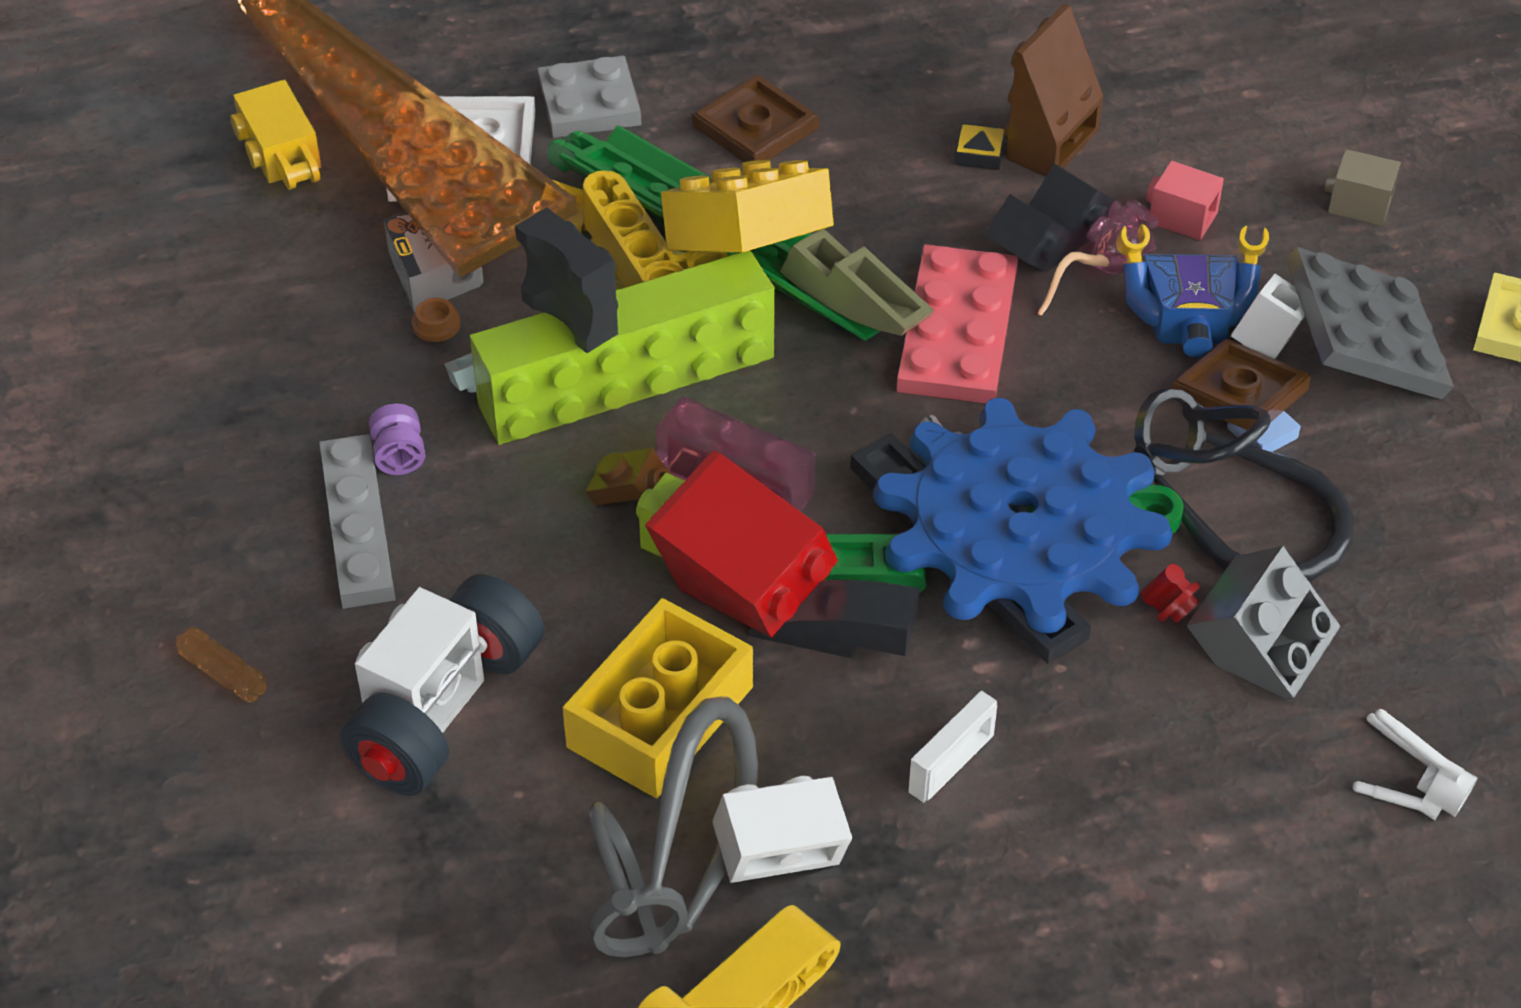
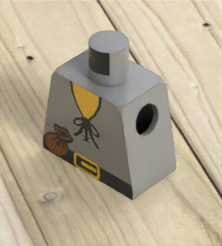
(421, 266)

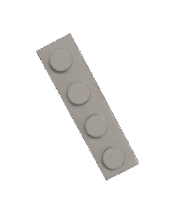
(356, 521)

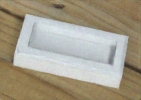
(952, 747)

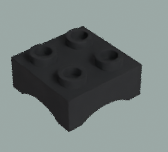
(569, 278)

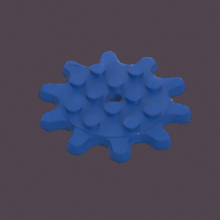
(1033, 558)

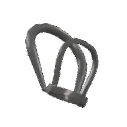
(674, 785)

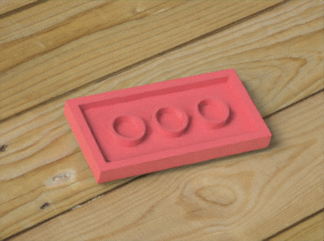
(963, 341)

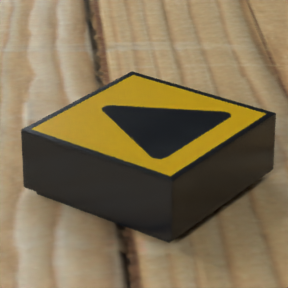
(980, 146)

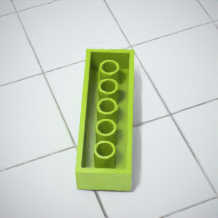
(667, 338)

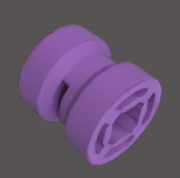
(396, 439)

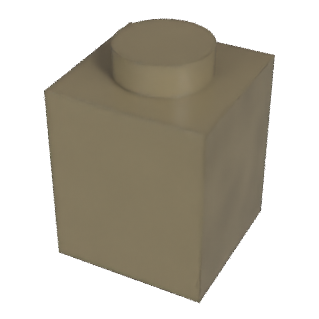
(1362, 187)

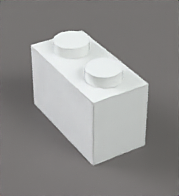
(781, 828)

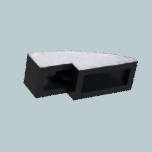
(850, 615)

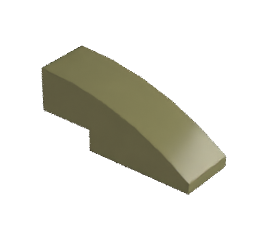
(854, 284)

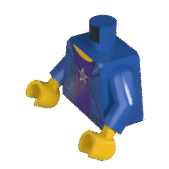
(1190, 296)

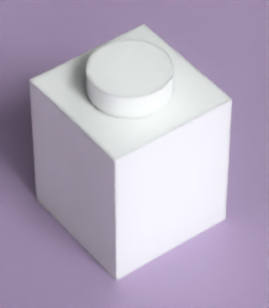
(1271, 318)

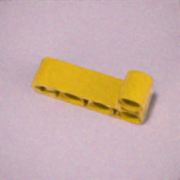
(628, 233)
(765, 971)

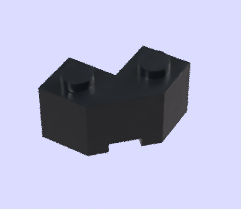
(1053, 220)

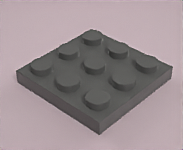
(1369, 323)

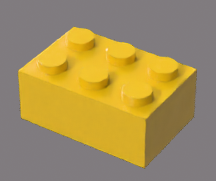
(747, 207)
(647, 688)

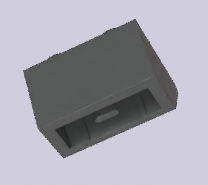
(1265, 622)

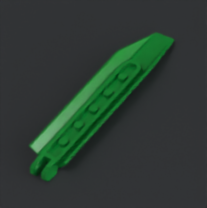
(653, 170)

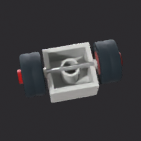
(427, 671)

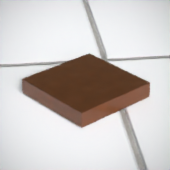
(756, 120)
(1243, 377)

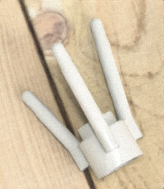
(1443, 781)

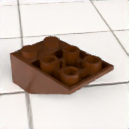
(1052, 96)

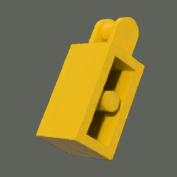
(277, 134)

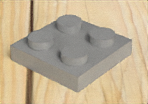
(589, 96)

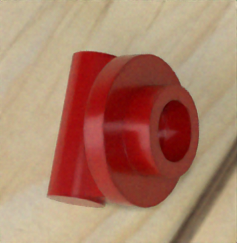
(1171, 594)

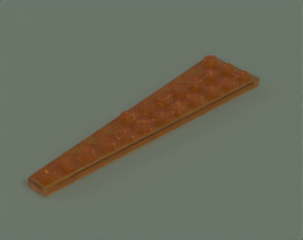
(434, 160)

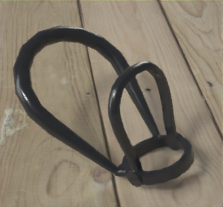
(1286, 466)

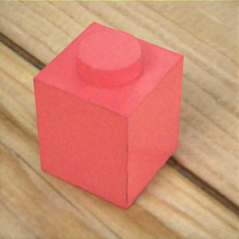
(1185, 199)

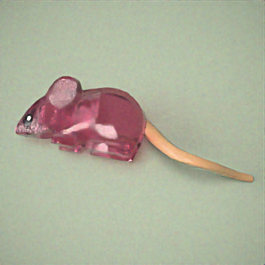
(1103, 235)

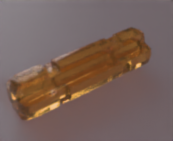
(221, 664)

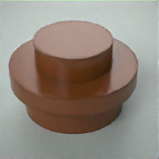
(435, 320)

